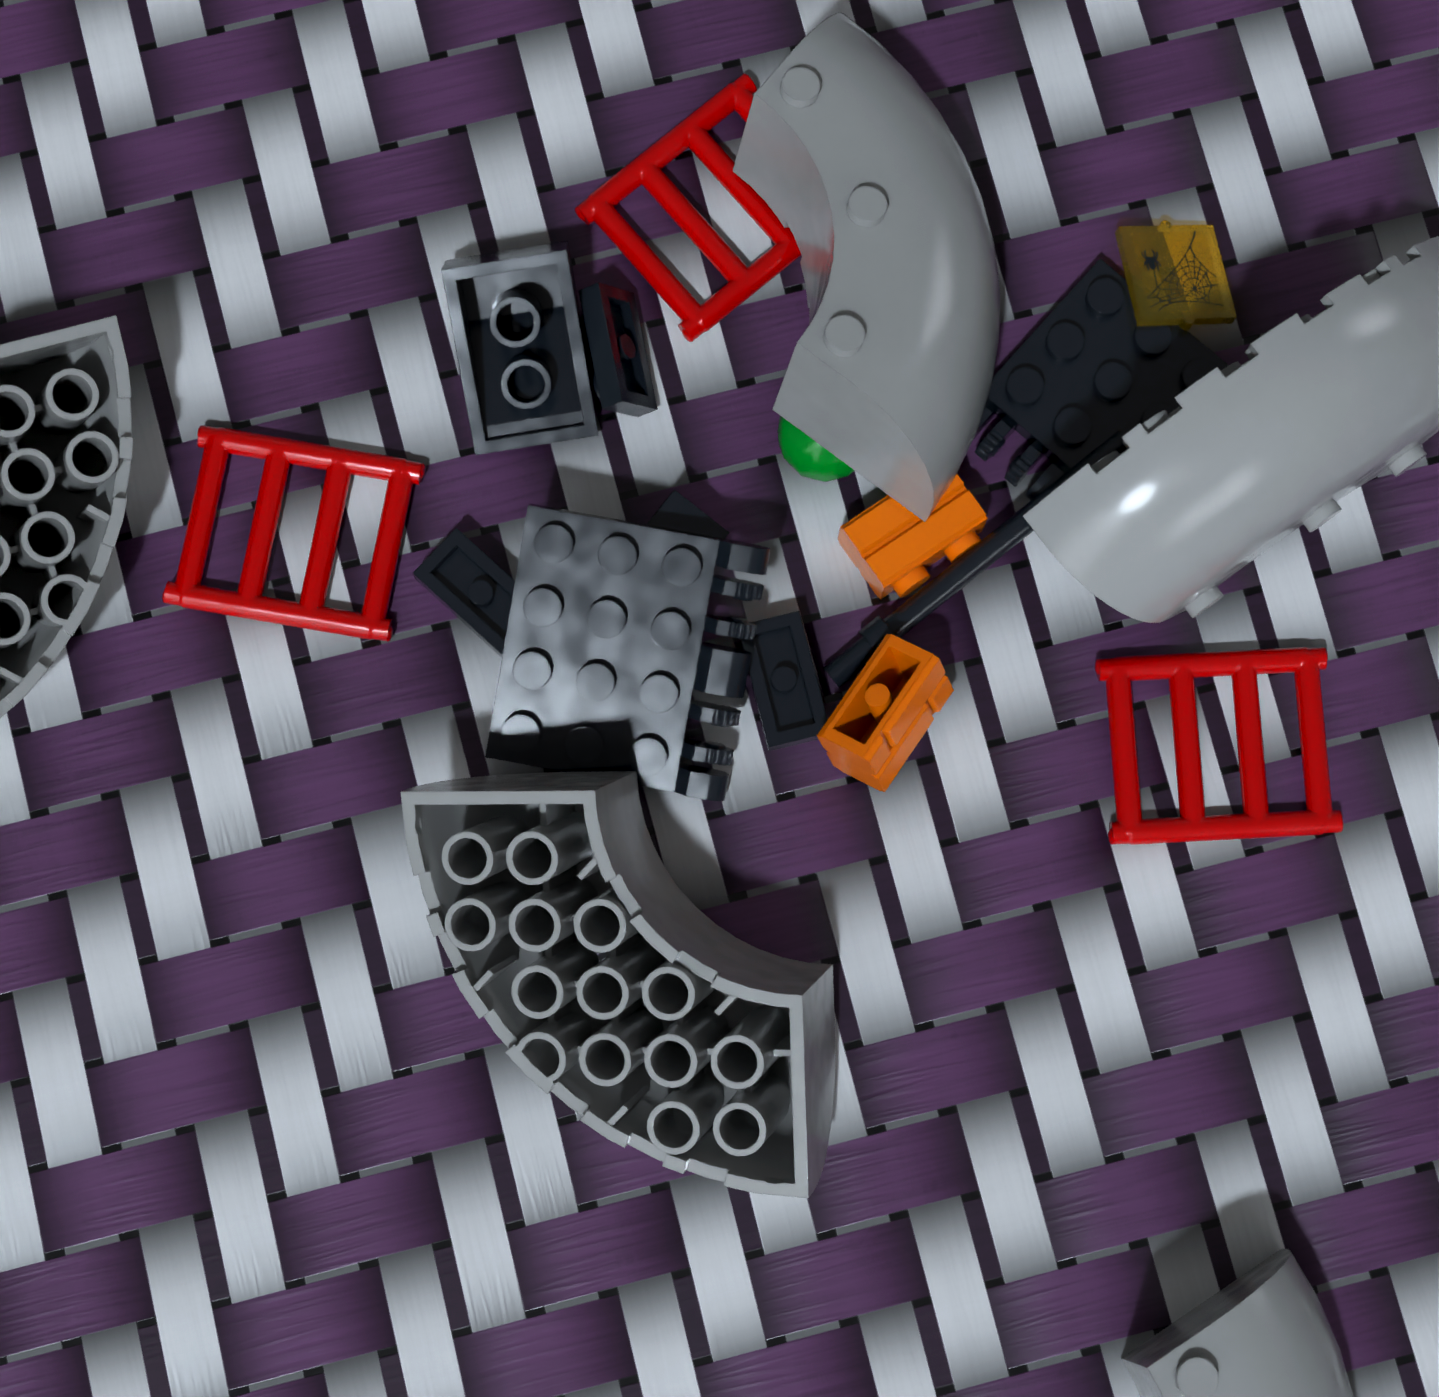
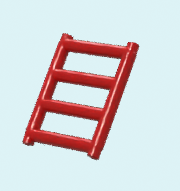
(647, 171)
(311, 609)
(1193, 822)

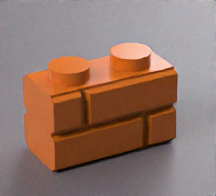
(897, 546)
(885, 712)

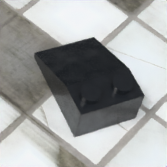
(520, 347)

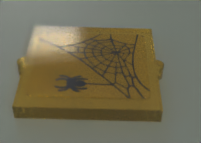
(1175, 275)

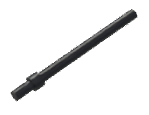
(953, 577)

